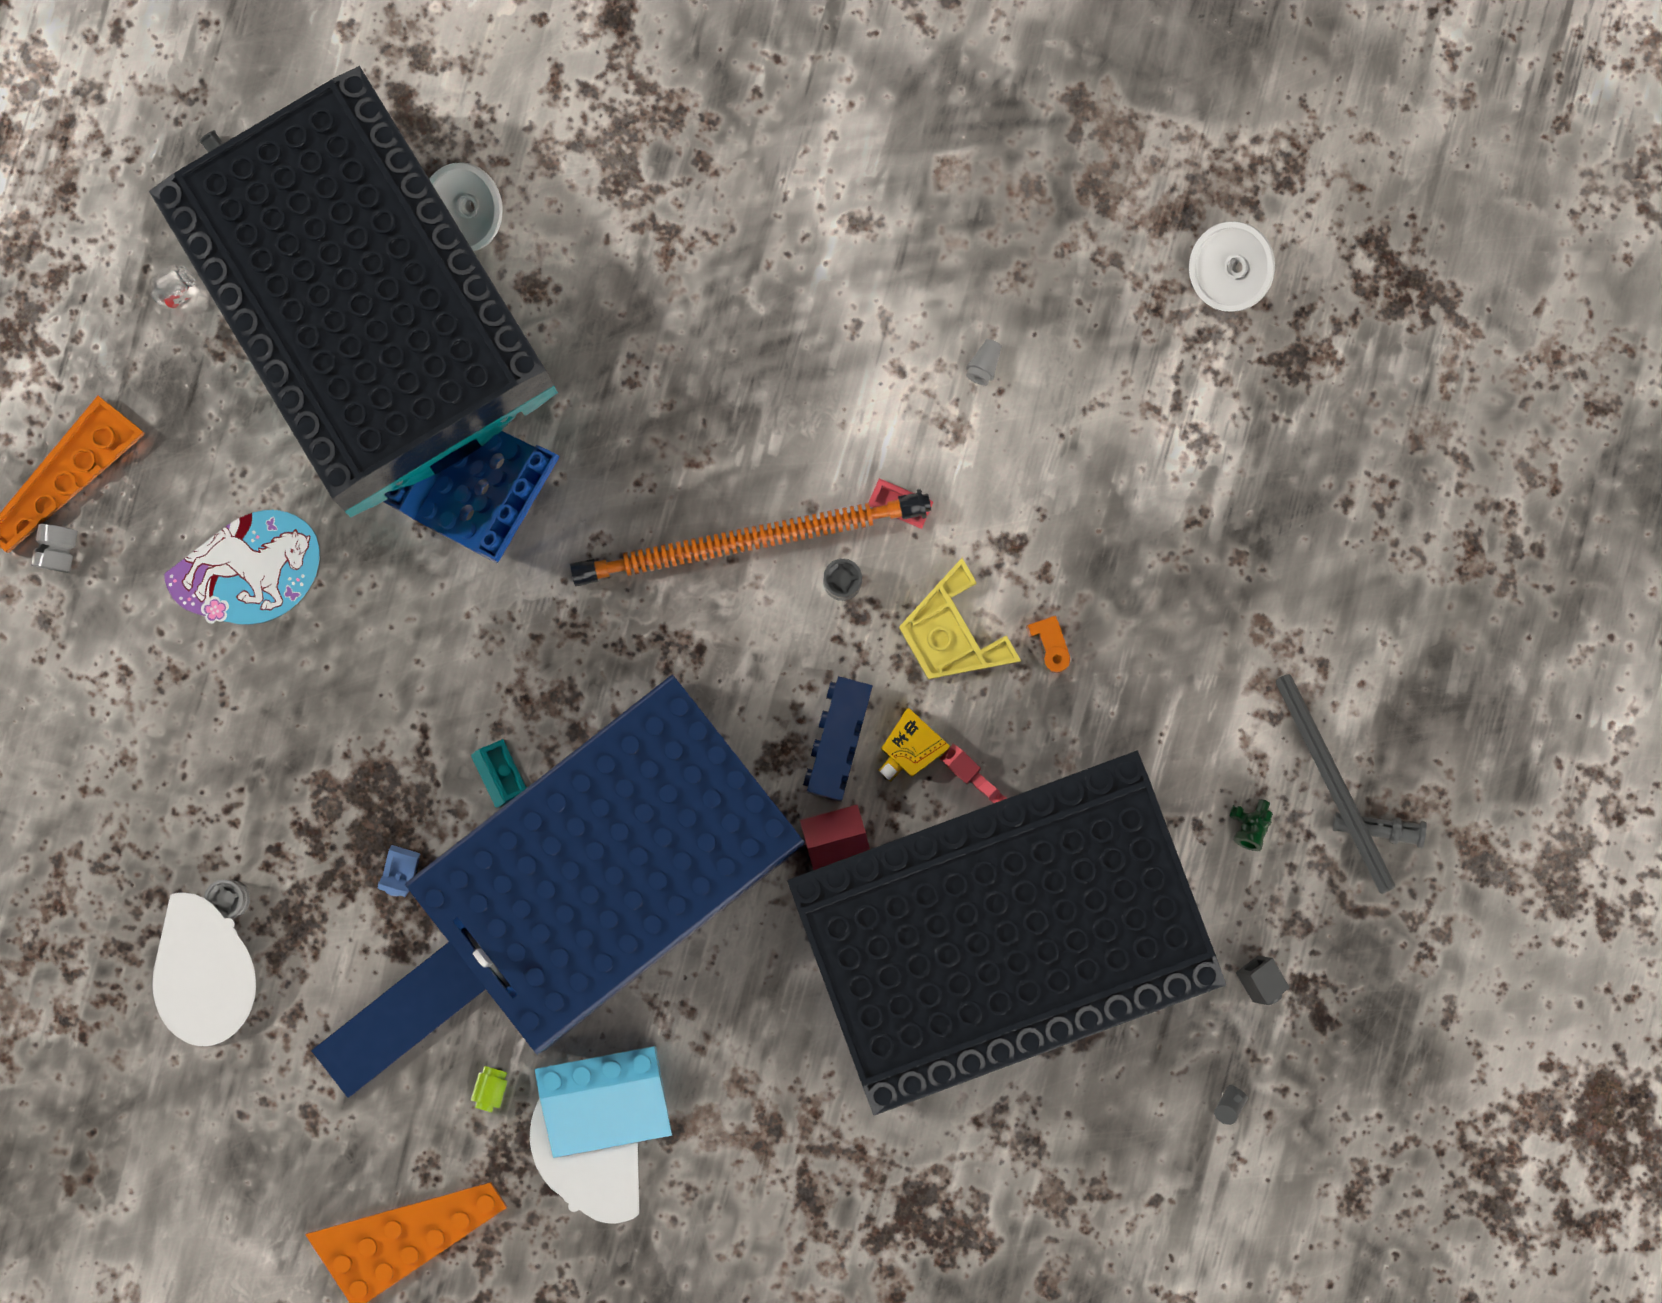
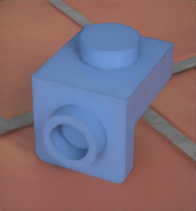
(399, 868)

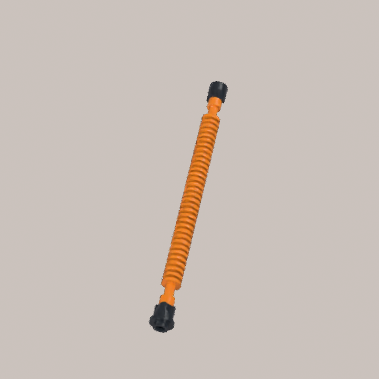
(906, 507)

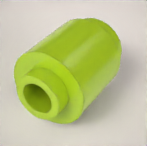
(489, 1089)

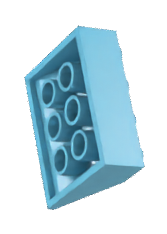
(603, 1101)

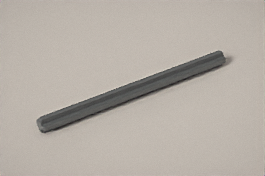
(1335, 783)

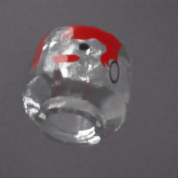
(173, 286)

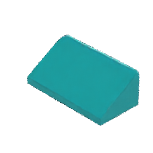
(498, 772)

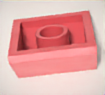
(834, 836)

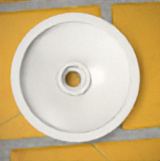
(459, 186)
(1215, 261)

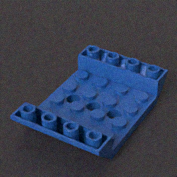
(449, 496)

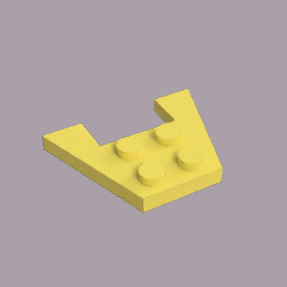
(942, 637)

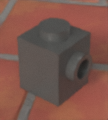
(1263, 980)

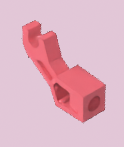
(969, 771)

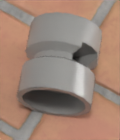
(54, 548)
(228, 897)

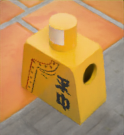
(911, 747)

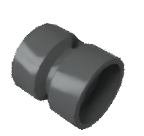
(842, 579)

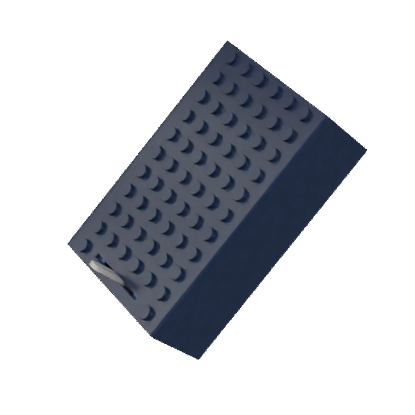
(605, 864)

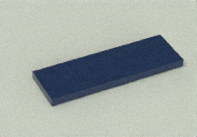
(398, 1020)

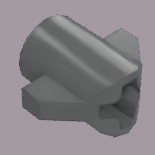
(1230, 1105)

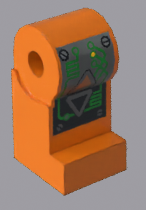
(1056, 654)

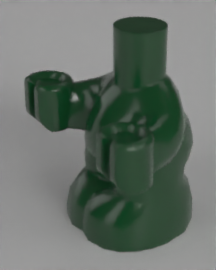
(1253, 826)

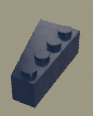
(839, 738)

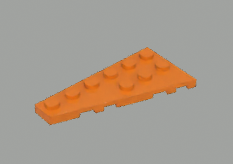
(387, 1246)

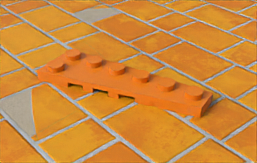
(74, 462)

